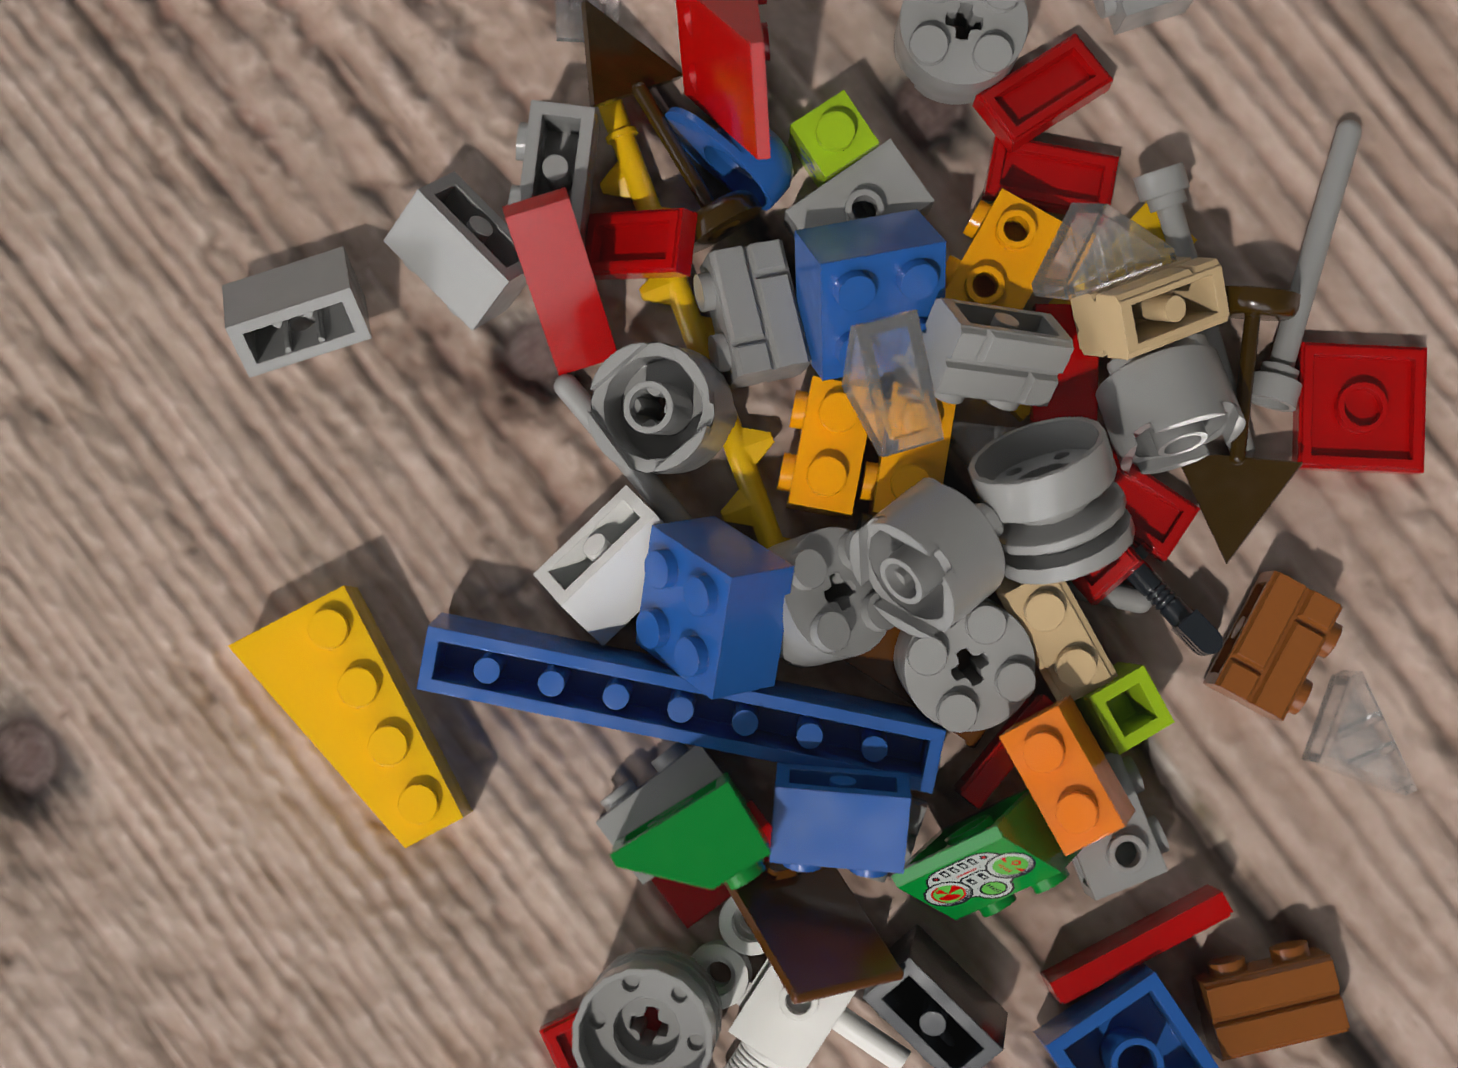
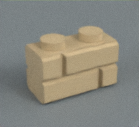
(1151, 309)
(1060, 637)

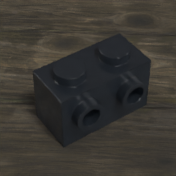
(939, 1006)

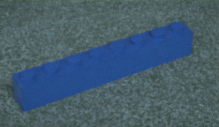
(647, 698)

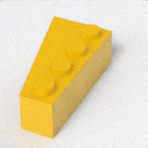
(355, 706)

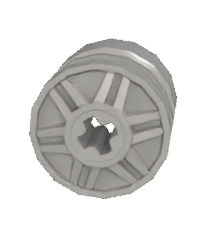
(1054, 499)
(612, 1022)

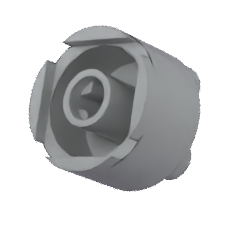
(954, 68)
(626, 406)
(1168, 406)
(929, 557)
(827, 610)
(985, 691)

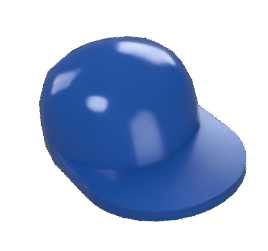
(731, 161)

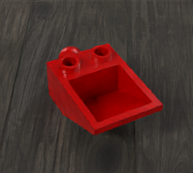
(725, 66)

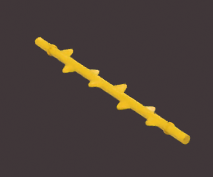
(743, 446)

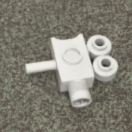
(770, 1025)

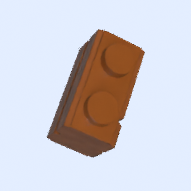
(1275, 646)
(1269, 1000)

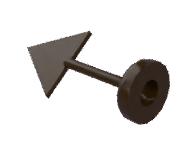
(626, 67)
(1234, 488)

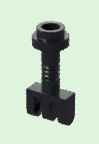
(1187, 624)

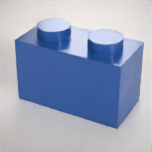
(840, 819)

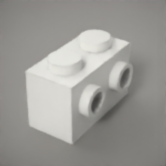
(610, 566)

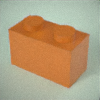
(1068, 775)

